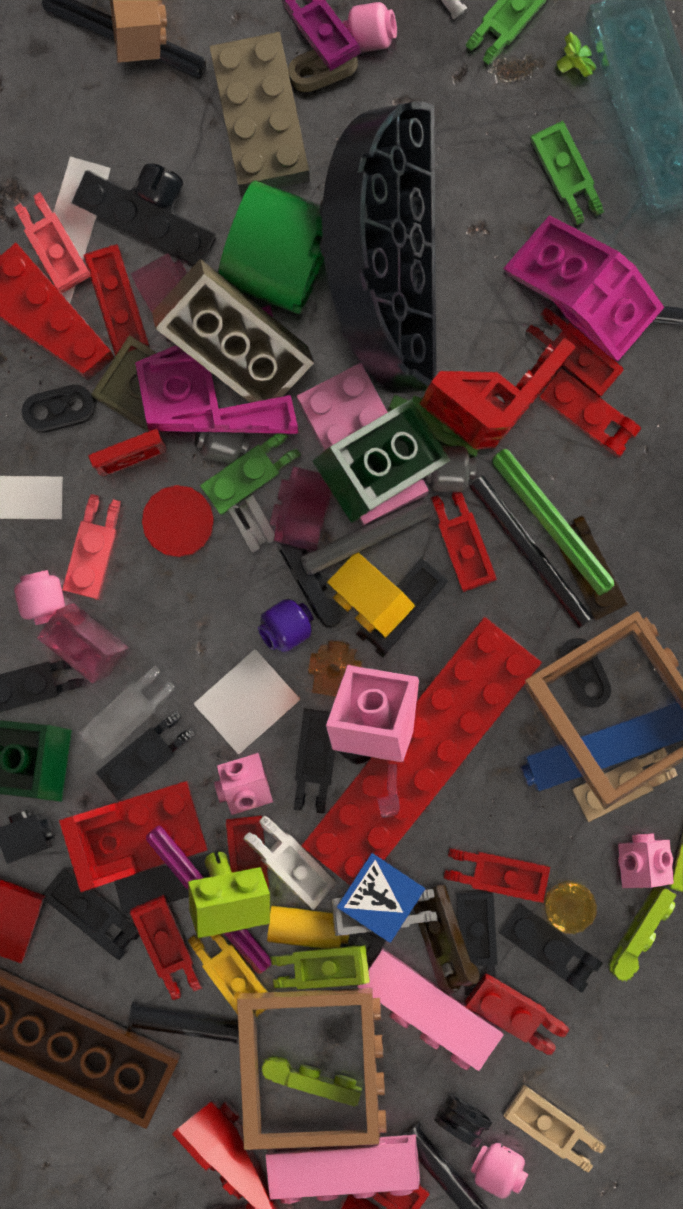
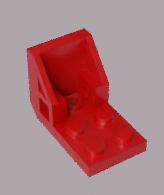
(469, 401)
(112, 838)

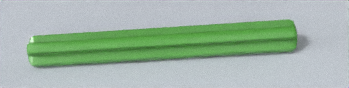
(553, 522)

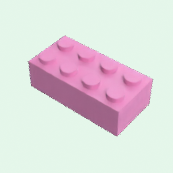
(343, 407)

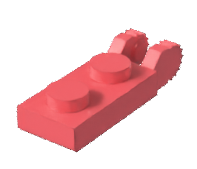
(53, 246)
(92, 551)

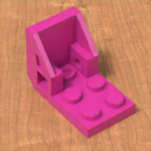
(588, 283)

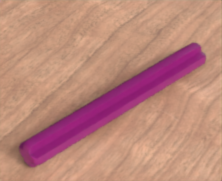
(185, 872)

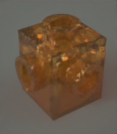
(327, 680)

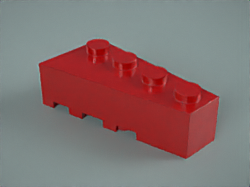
(45, 317)

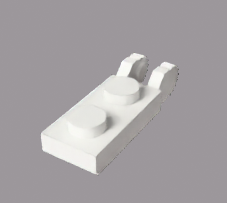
(292, 865)

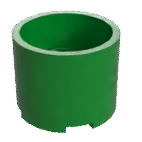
(274, 247)

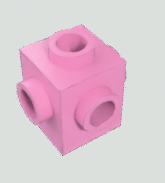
(243, 784)
(645, 862)

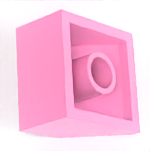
(373, 713)

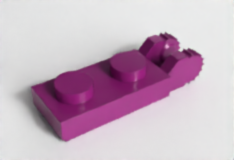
(324, 31)

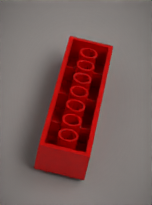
(447, 726)

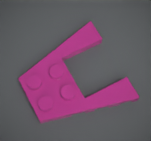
(182, 397)

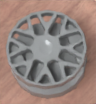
(252, 516)

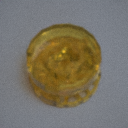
(570, 907)

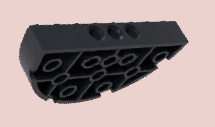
(383, 242)

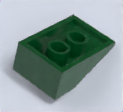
(380, 460)
(33, 760)

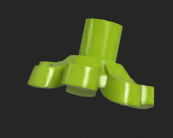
(576, 56)

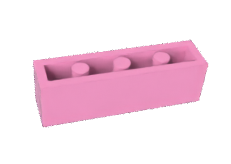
(431, 1011)
(344, 1170)

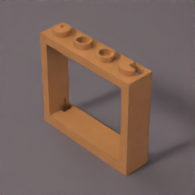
(664, 663)
(372, 1048)

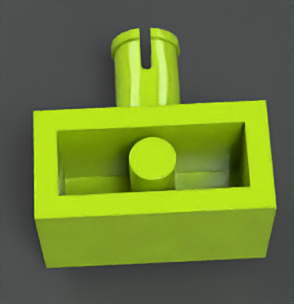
(228, 899)

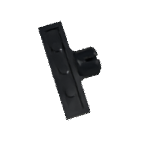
(146, 210)

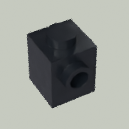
(25, 835)

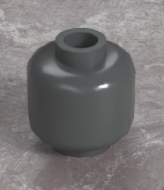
(222, 445)
(456, 473)

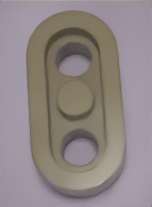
(311, 64)

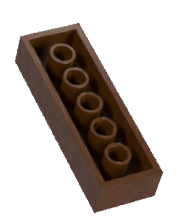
(82, 1051)

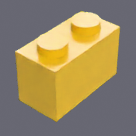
(370, 594)

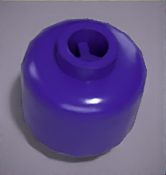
(285, 625)

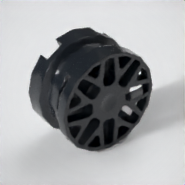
(463, 1120)

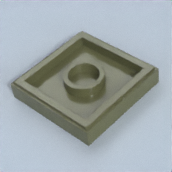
(120, 383)

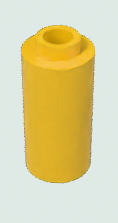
(303, 928)

